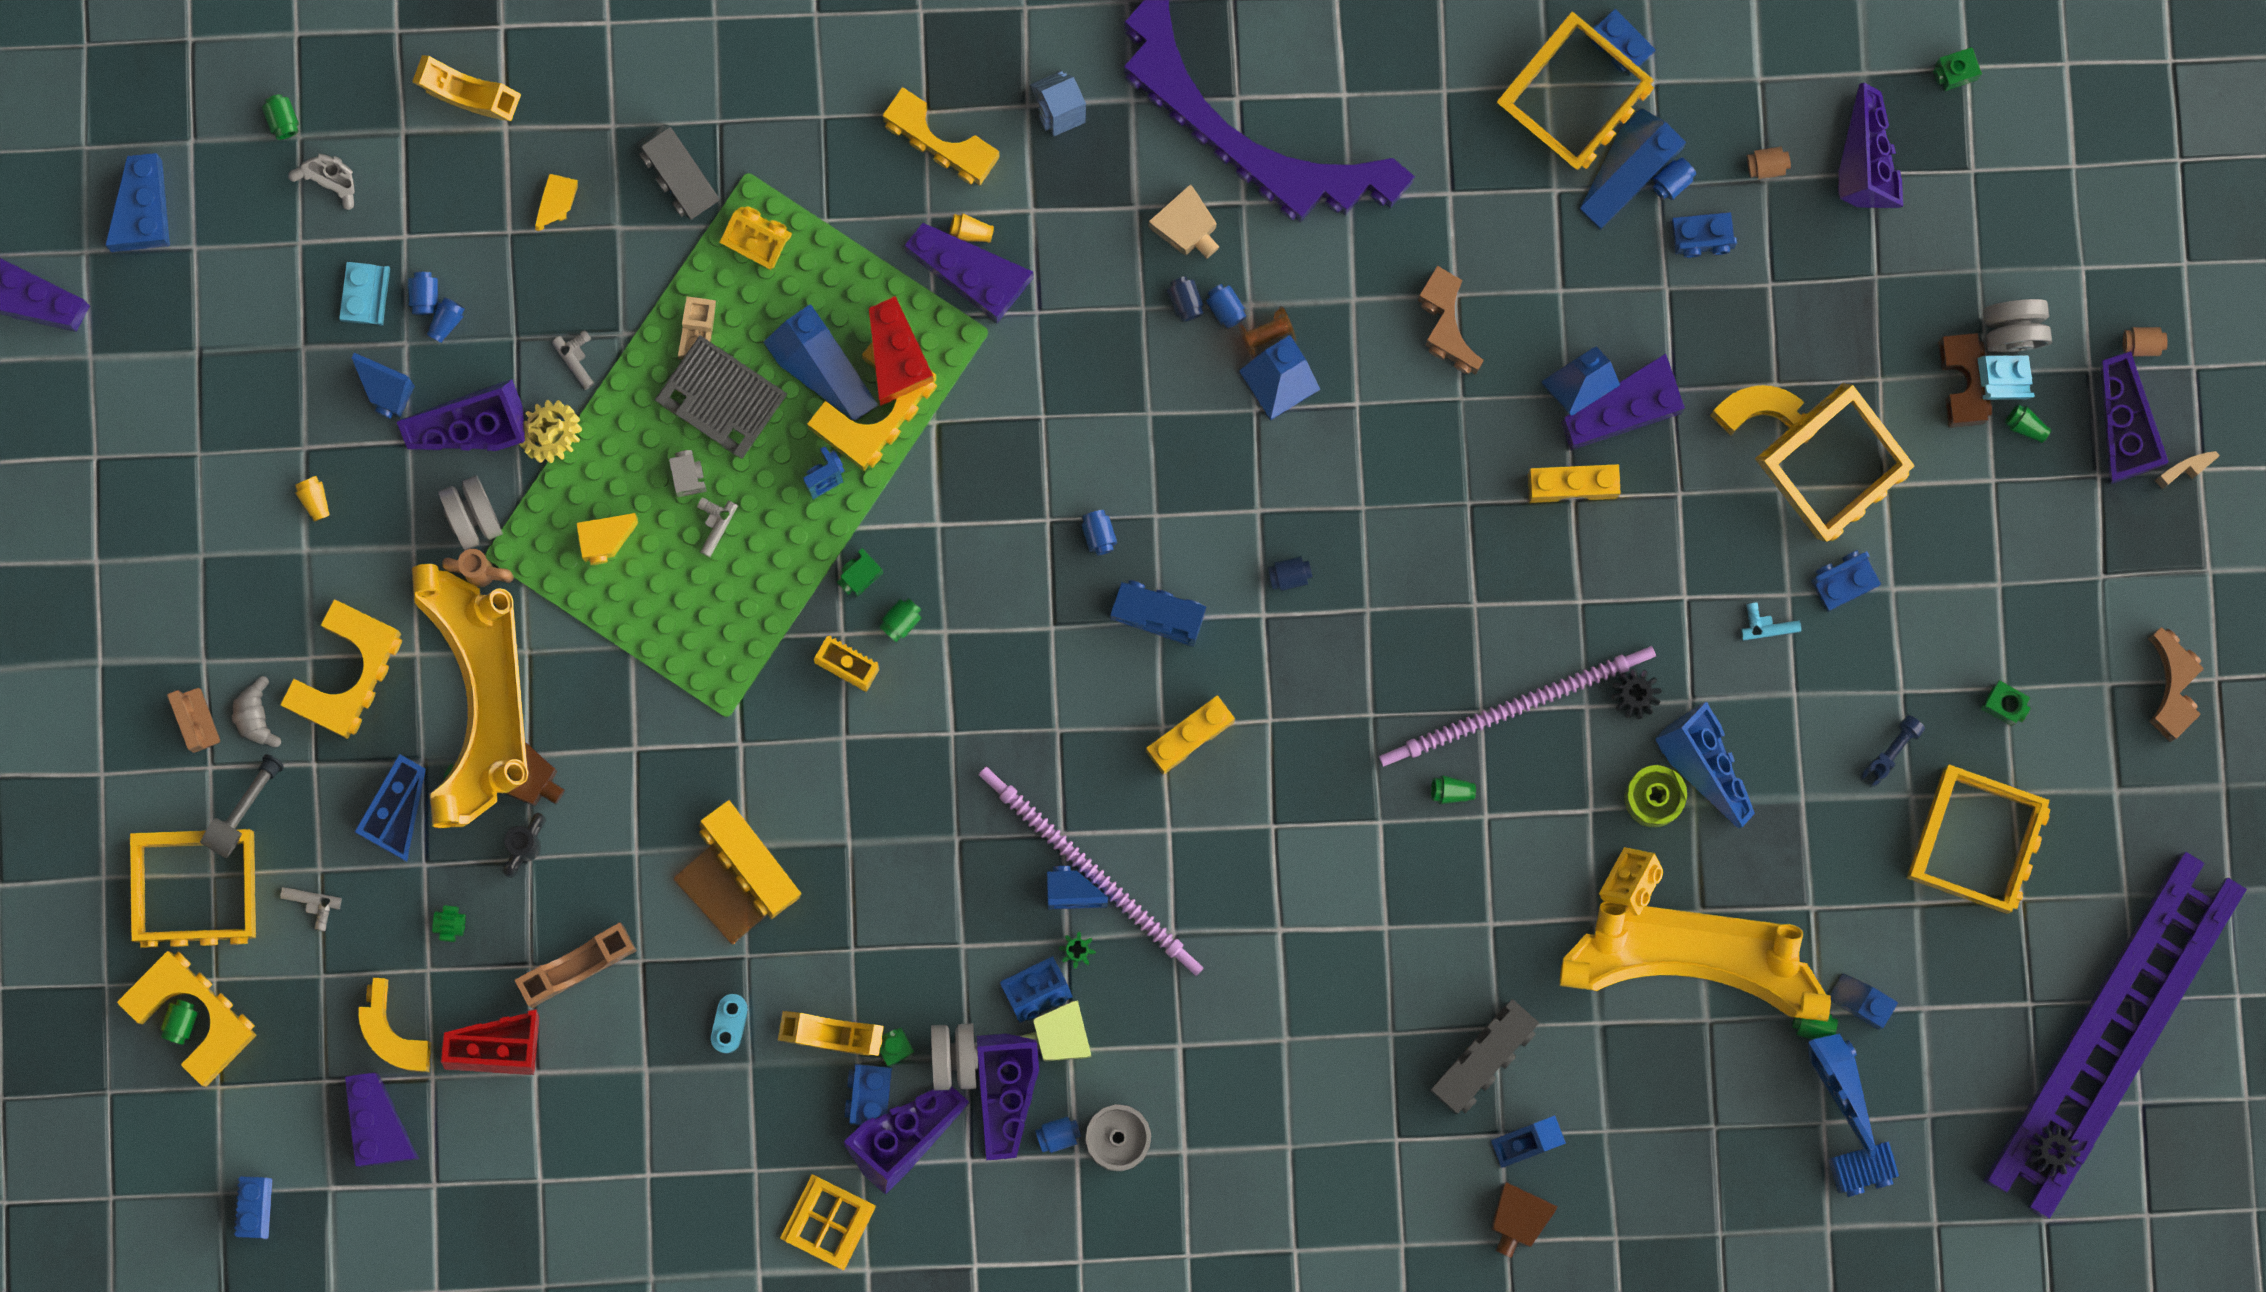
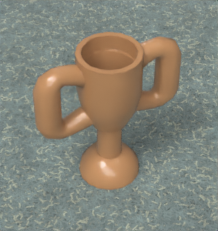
(477, 568)

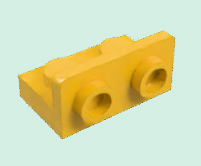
(755, 236)
(1632, 879)

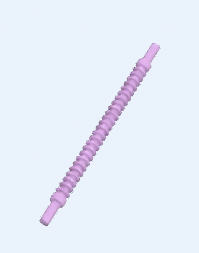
(1009, 795)

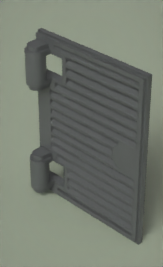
(721, 396)

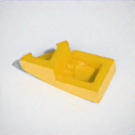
(556, 200)

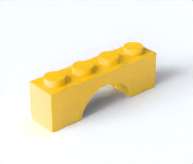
(970, 158)

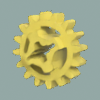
(549, 432)

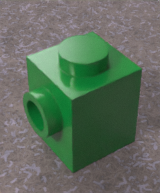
(1957, 69)

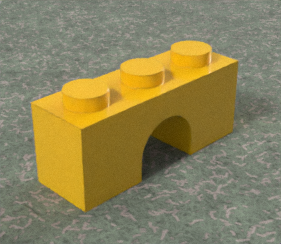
(1557, 483)
(1190, 734)

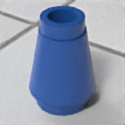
(445, 319)

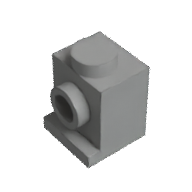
(687, 474)

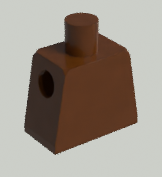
(539, 781)
(1519, 1218)

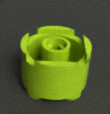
(1662, 780)

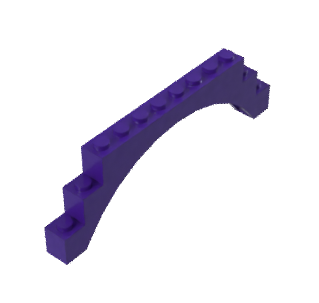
(1287, 180)

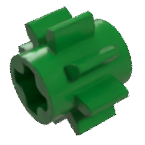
(449, 923)
(1083, 956)

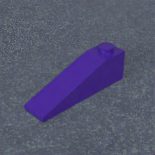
(478, 420)
(1007, 1083)
(896, 1141)

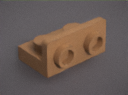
(194, 719)

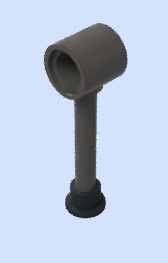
(222, 835)

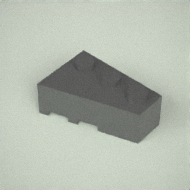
(677, 172)

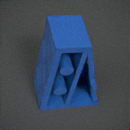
(140, 207)
(1158, 612)
(393, 810)

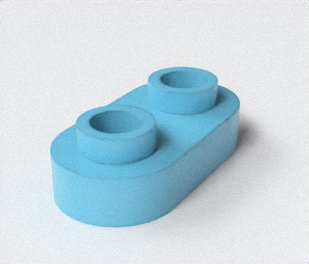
(729, 1023)

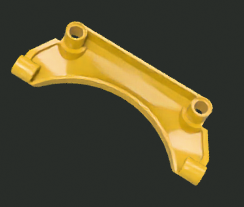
(488, 659)
(1722, 949)

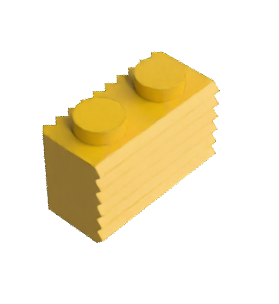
(846, 663)

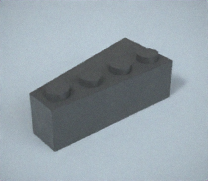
(1484, 1057)

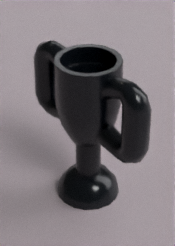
(523, 844)

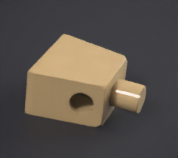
(1186, 224)

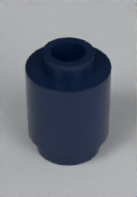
(1185, 299)
(1290, 573)

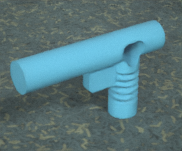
(1766, 625)

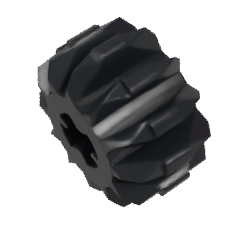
(1630, 701)
(2057, 1140)

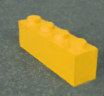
(749, 860)

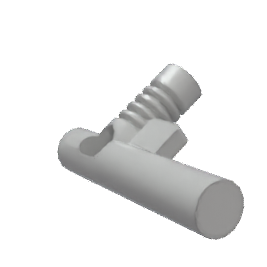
(574, 357)
(715, 522)
(313, 905)

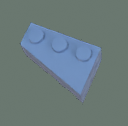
(1059, 102)

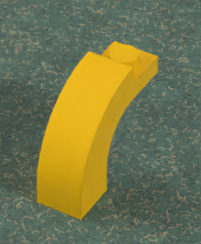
(464, 91)
(1758, 401)
(830, 1033)
(400, 1052)

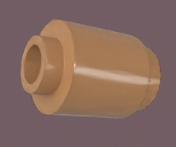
(1768, 163)
(2144, 341)

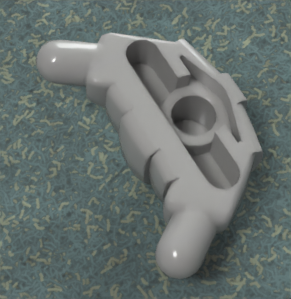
(330, 174)
(250, 715)

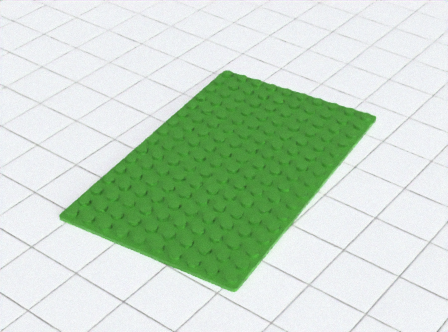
(659, 598)

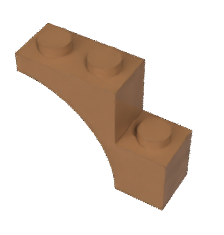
(1445, 340)
(2180, 668)

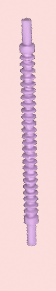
(1620, 664)

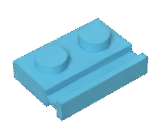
(364, 293)
(2005, 377)

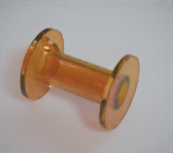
(1267, 331)

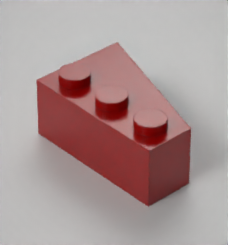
(896, 353)
(495, 1046)

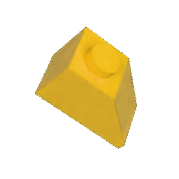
(604, 537)

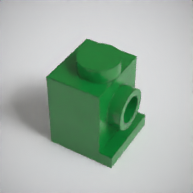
(859, 574)
(895, 1047)

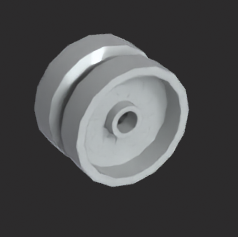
(2017, 326)
(469, 513)
(954, 1056)
(1102, 1129)

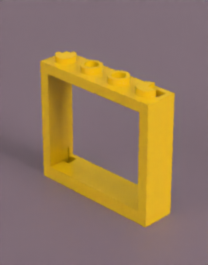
(1606, 133)
(1806, 428)
(138, 842)
(2029, 845)

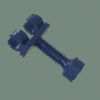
(1884, 762)

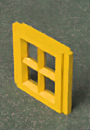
(851, 1234)

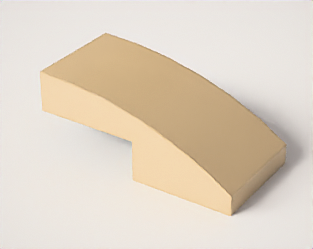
(697, 321)
(2191, 466)

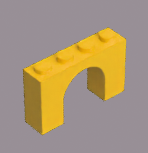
(864, 442)
(342, 711)
(227, 1031)

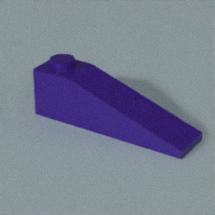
(1866, 165)

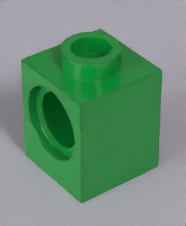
(1993, 703)

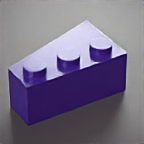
(375, 1125)

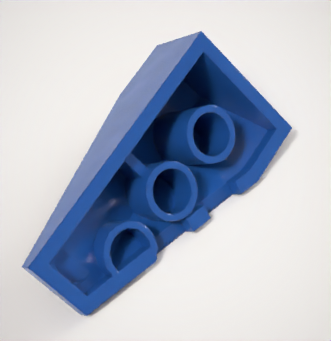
(1635, 158)
(814, 357)
(1698, 754)
(1838, 1071)

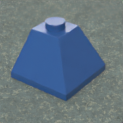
(1280, 377)
(1582, 381)
(384, 386)
(1072, 890)

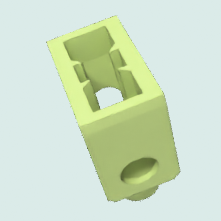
(1061, 1034)

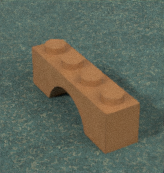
(575, 966)

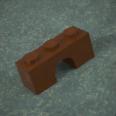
(1961, 354)

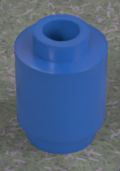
(1673, 179)
(423, 293)
(1226, 306)
(1098, 532)
(1058, 1134)

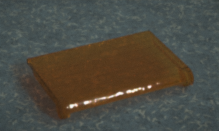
(719, 895)

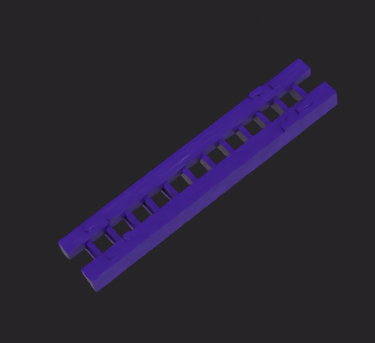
(2097, 1017)

